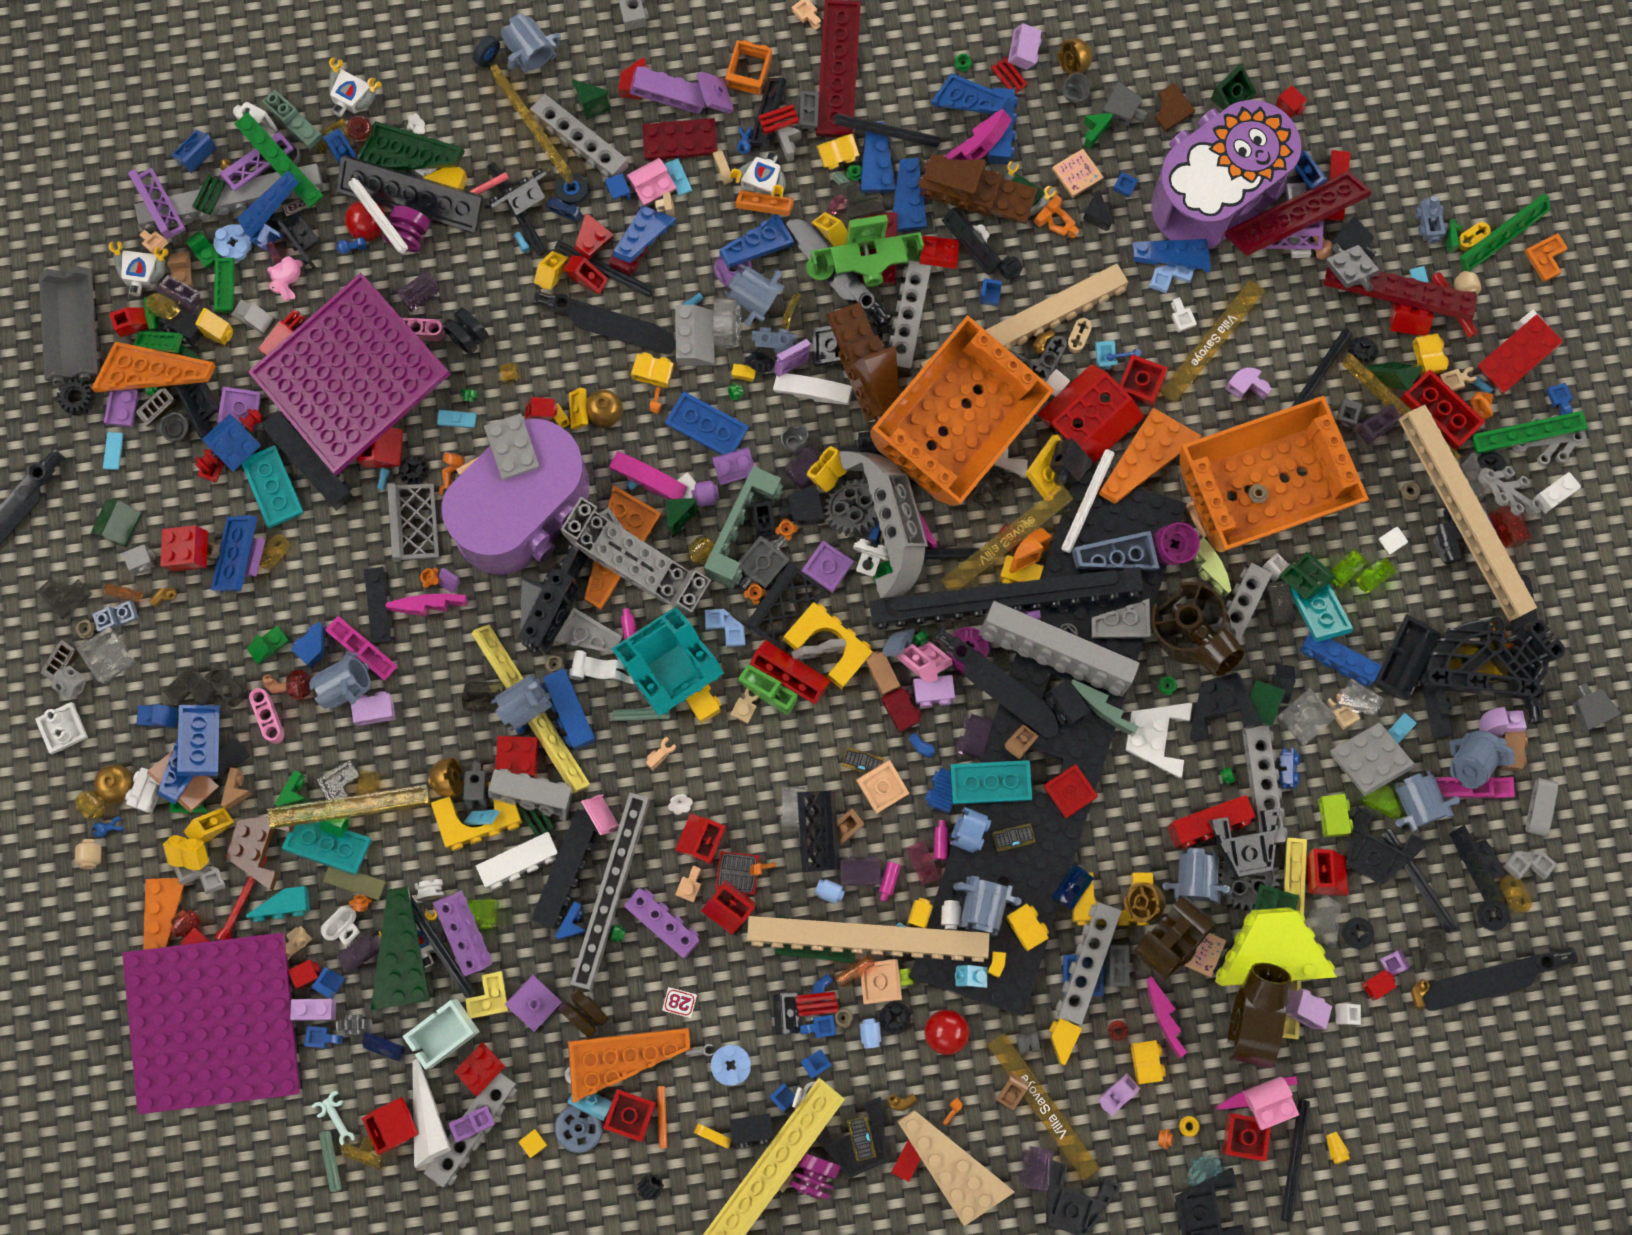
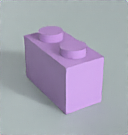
(1025, 46)
(934, 692)
(373, 709)
(1308, 1009)
(313, 1010)

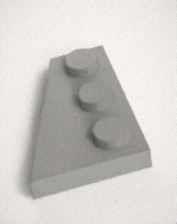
(1123, 623)
(587, 633)

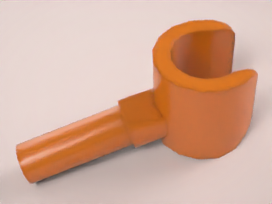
(654, 405)
(756, 869)
(956, 1105)

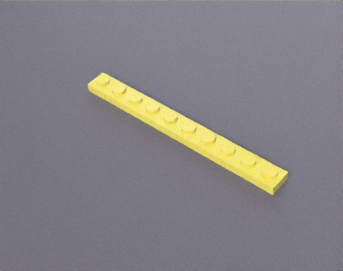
(541, 724)
(1294, 883)

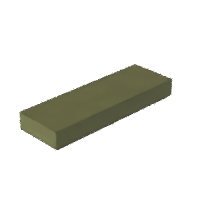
(358, 884)

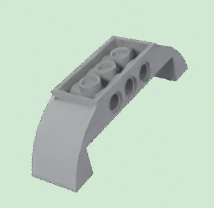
(897, 520)
(633, 558)

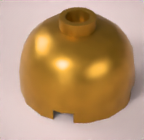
(1074, 56)
(604, 408)
(445, 778)
(113, 783)
(1144, 902)

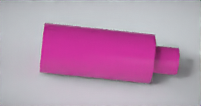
(628, 623)
(941, 841)
(889, 880)

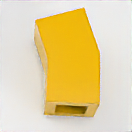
(743, 372)
(561, 418)
(997, 964)

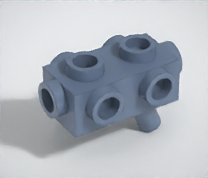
(1431, 218)
(778, 340)

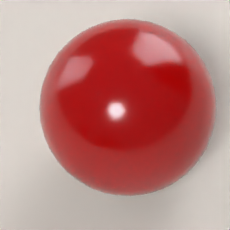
(360, 222)
(946, 1032)

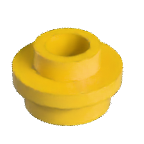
(1195, 1129)

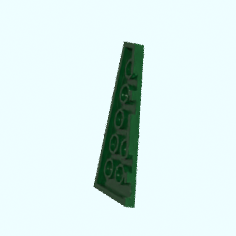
(407, 150)
(400, 964)

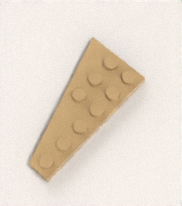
(960, 1177)

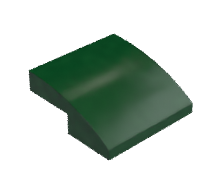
(1307, 576)
(1275, 898)

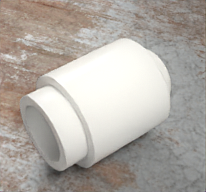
(951, 915)

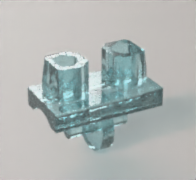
(1202, 1169)

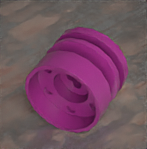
(409, 225)
(1185, 544)
(971, 637)
(815, 1176)

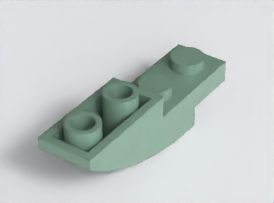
(292, 120)

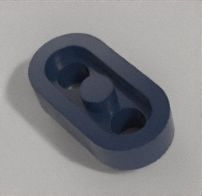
(558, 207)

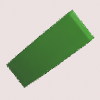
(768, 689)

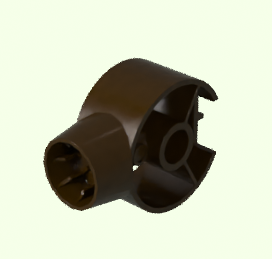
(1215, 652)
(1174, 938)
(1260, 1015)

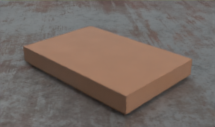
(197, 791)

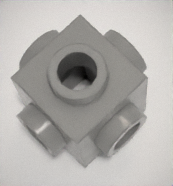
(68, 682)

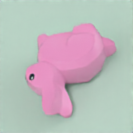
(284, 274)

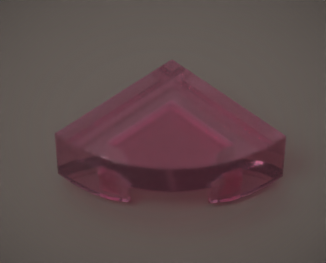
(834, 204)
(273, 252)

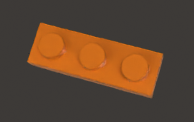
(764, 203)

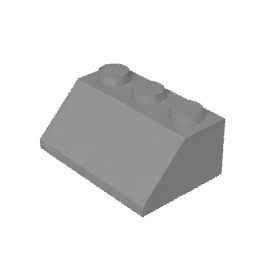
(694, 336)

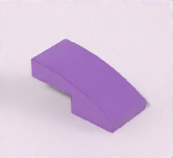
(471, 1124)

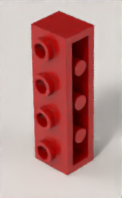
(790, 672)

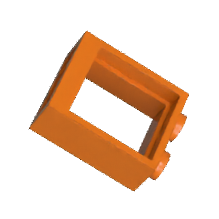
(744, 83)

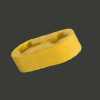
(1474, 238)
(713, 1136)

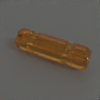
(123, 592)

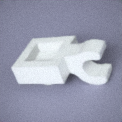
(1183, 317)

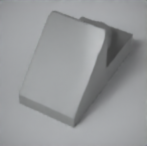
(786, 137)
(252, 316)

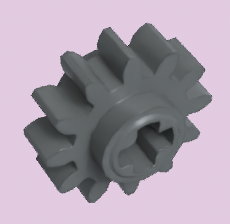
(353, 1025)

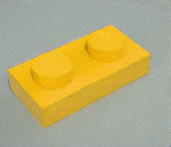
(577, 406)

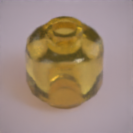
(700, 549)
(90, 804)

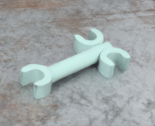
(328, 1106)

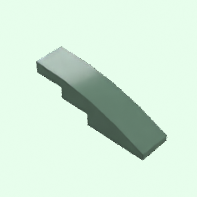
(1097, 703)

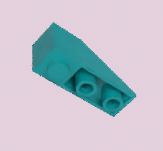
(286, 902)

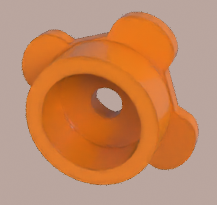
(786, 524)
(429, 577)
(754, 587)
(360, 903)
(1165, 1138)

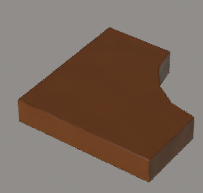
(1174, 107)

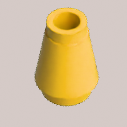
(1337, 1149)

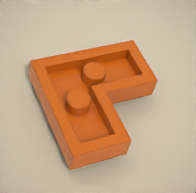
(1542, 256)

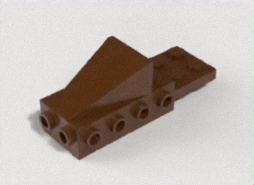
(975, 189)
(865, 361)

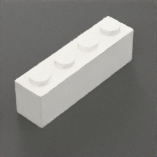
(517, 861)

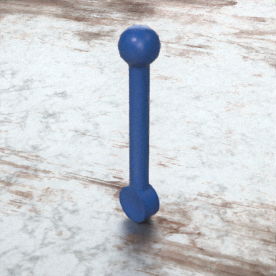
(1137, 352)

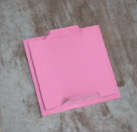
(600, 815)

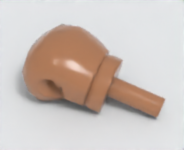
(1326, 250)

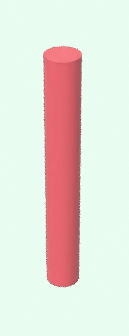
(491, 183)

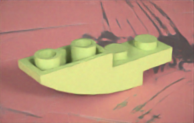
(1212, 568)

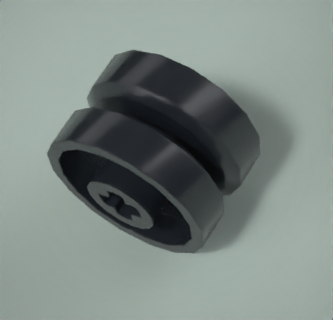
(465, 331)

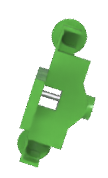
(861, 237)

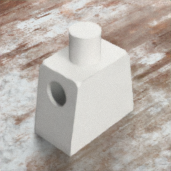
(259, 115)

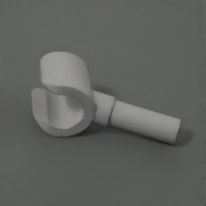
(699, 1051)

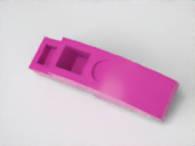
(984, 138)

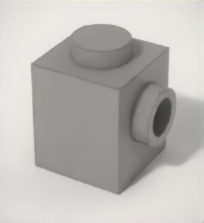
(139, 559)

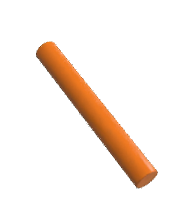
(662, 1117)

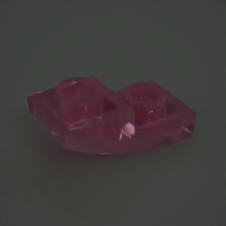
(922, 862)

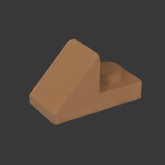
(181, 267)
(1021, 741)
(232, 793)
(848, 825)
(1013, 1091)

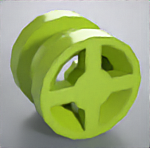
(904, 977)

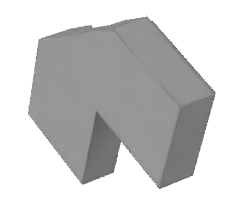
(829, 646)
(1522, 861)
(209, 877)

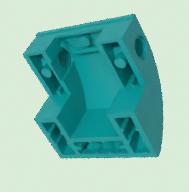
(667, 661)

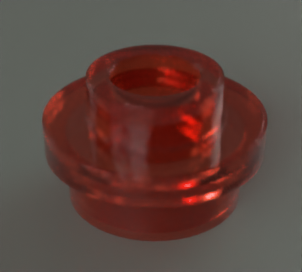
(1124, 1030)

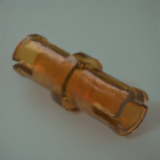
(855, 970)

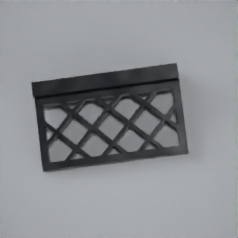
(775, 593)
(826, 835)

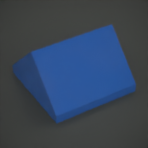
(194, 151)

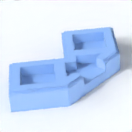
(1163, 275)
(721, 619)

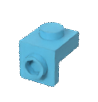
(1102, 349)
(971, 976)

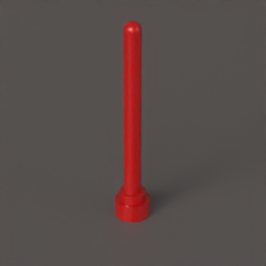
(225, 933)

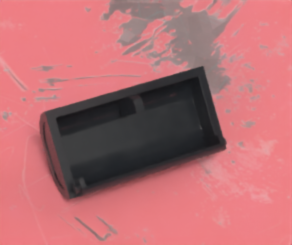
(1406, 658)

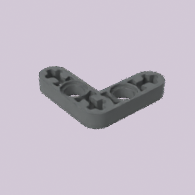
(1042, 367)

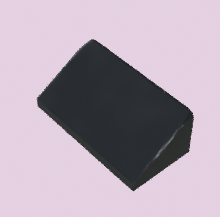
(231, 756)
(785, 1013)

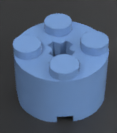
(969, 830)

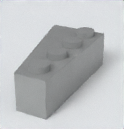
(531, 793)

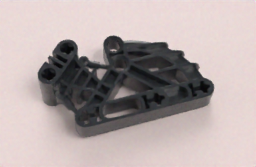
(1529, 651)

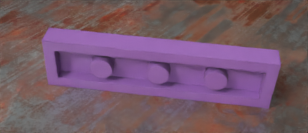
(248, 161)
(150, 203)
(1313, 230)

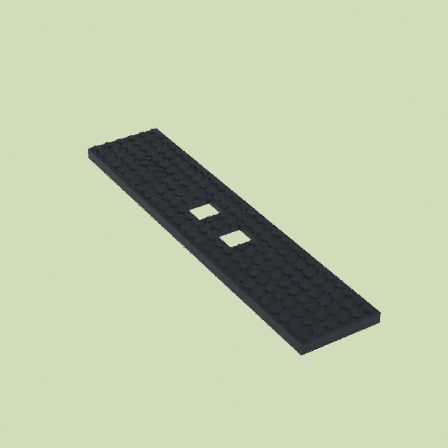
(1040, 867)

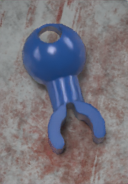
(744, 146)
(344, 246)
(103, 828)

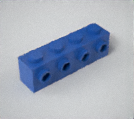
(1341, 659)

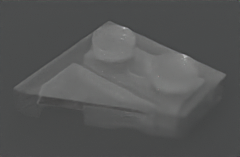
(1471, 470)
(1359, 699)
(1325, 920)

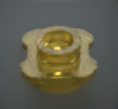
(504, 368)

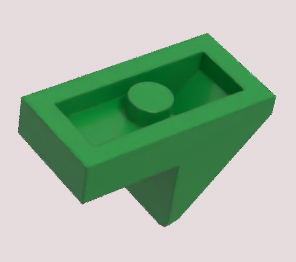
(1098, 124)
(202, 249)
(267, 645)
(288, 795)

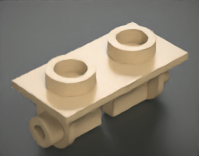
(297, 939)

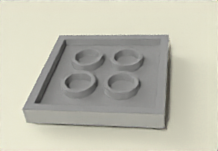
(1372, 759)

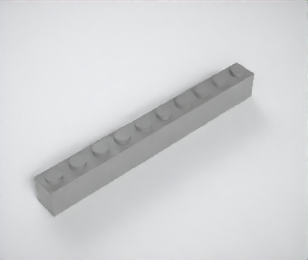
(227, 202)
(610, 892)

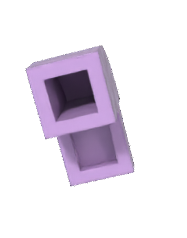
(1248, 379)
(1501, 721)
(1118, 1094)

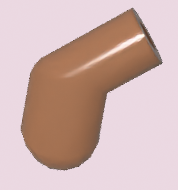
(272, 685)

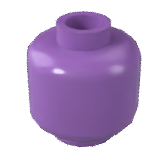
(705, 493)

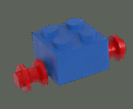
(230, 442)

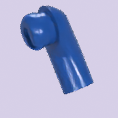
(922, 747)
(819, 986)

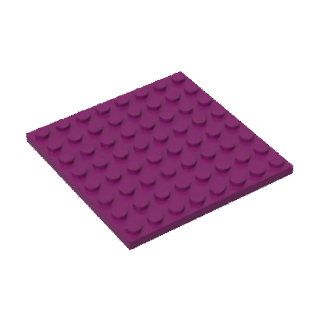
(349, 373)
(211, 1023)

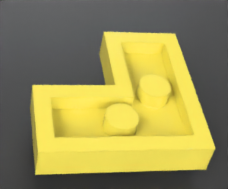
(493, 1000)

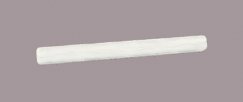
(378, 215)
(1087, 501)

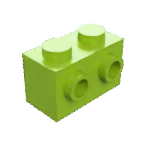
(1335, 815)

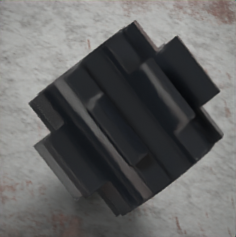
(1010, 267)
(650, 1187)

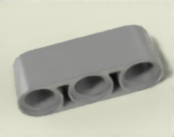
(1541, 807)

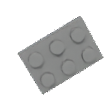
(511, 447)

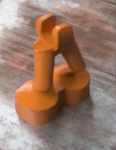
(1046, 216)
(455, 461)

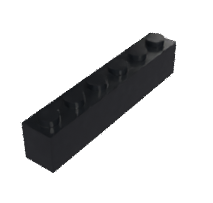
(307, 461)
(565, 871)

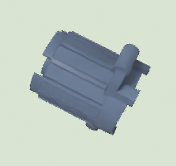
(528, 43)
(754, 292)
(341, 682)
(522, 702)
(1478, 757)
(1423, 801)
(1198, 877)
(984, 904)

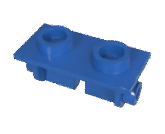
(1289, 777)

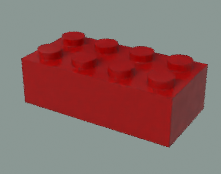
(1519, 354)
(1451, 414)
(1196, 826)

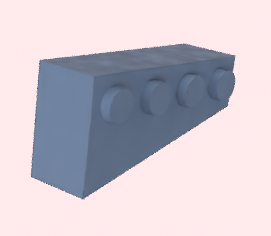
(1118, 554)

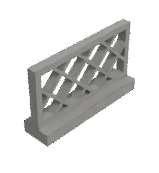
(396, 525)

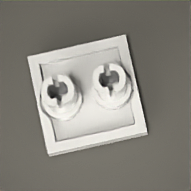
(61, 728)

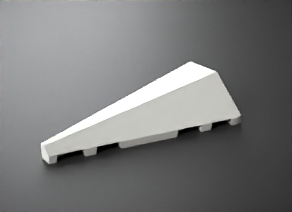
(432, 1137)

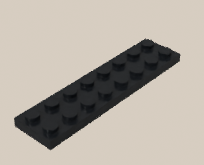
(399, 188)

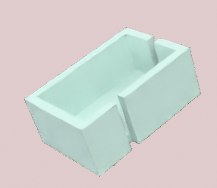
(441, 1034)

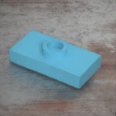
(594, 1105)

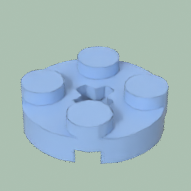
(228, 233)
(719, 1066)

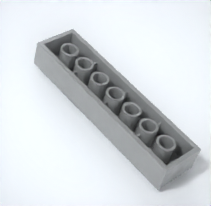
(1058, 649)

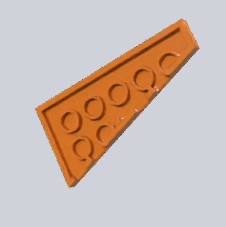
(142, 367)
(1150, 451)
(636, 519)
(610, 1059)

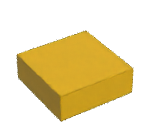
(532, 1143)

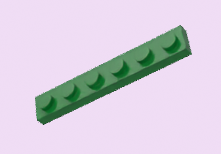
(277, 158)
(1505, 233)
(1529, 432)

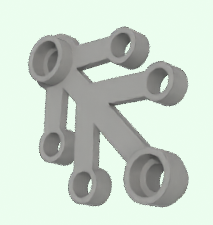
(1553, 444)
(1490, 478)

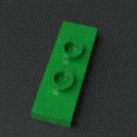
(224, 285)
(159, 341)

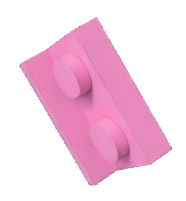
(651, 181)
(925, 660)
(1271, 1102)

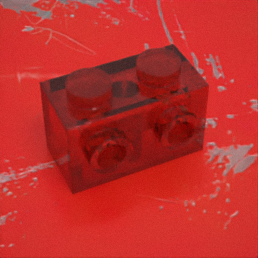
(1509, 527)

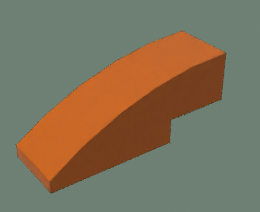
(1030, 550)

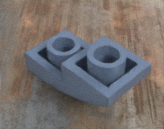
(115, 616)
(897, 642)

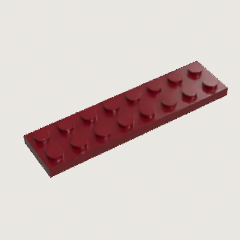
(838, 65)
(1297, 213)
(1413, 294)

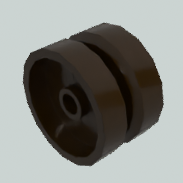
(584, 1013)

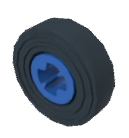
(486, 51)
(572, 197)

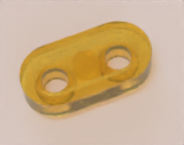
(162, 306)
(274, 552)
(1514, 894)

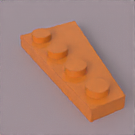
(161, 905)

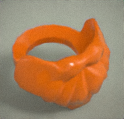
(1481, 404)

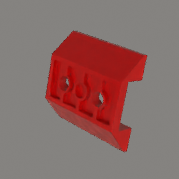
(1102, 422)

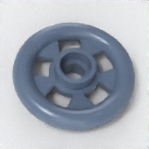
(572, 1144)

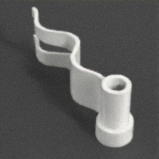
(596, 668)

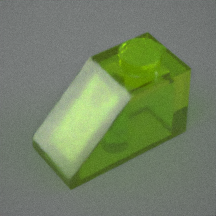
(1348, 567)
(1375, 575)
(1383, 802)
(484, 912)

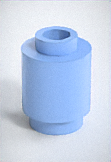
(829, 891)
(870, 1033)

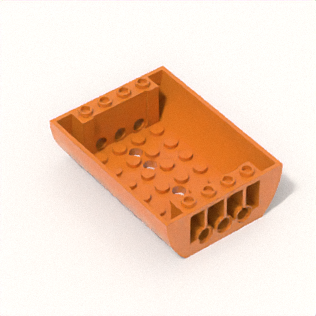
(974, 434)
(1259, 454)

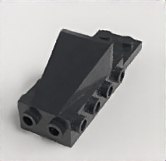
(549, 602)

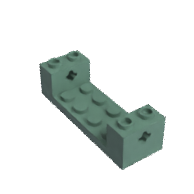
(758, 485)

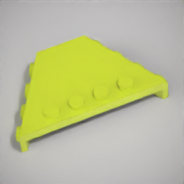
(1279, 939)

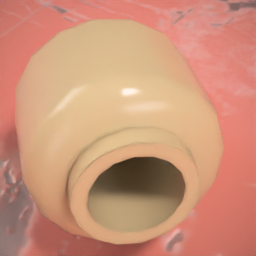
(1468, 282)
(88, 854)

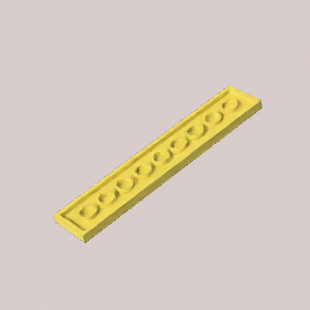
(777, 1161)

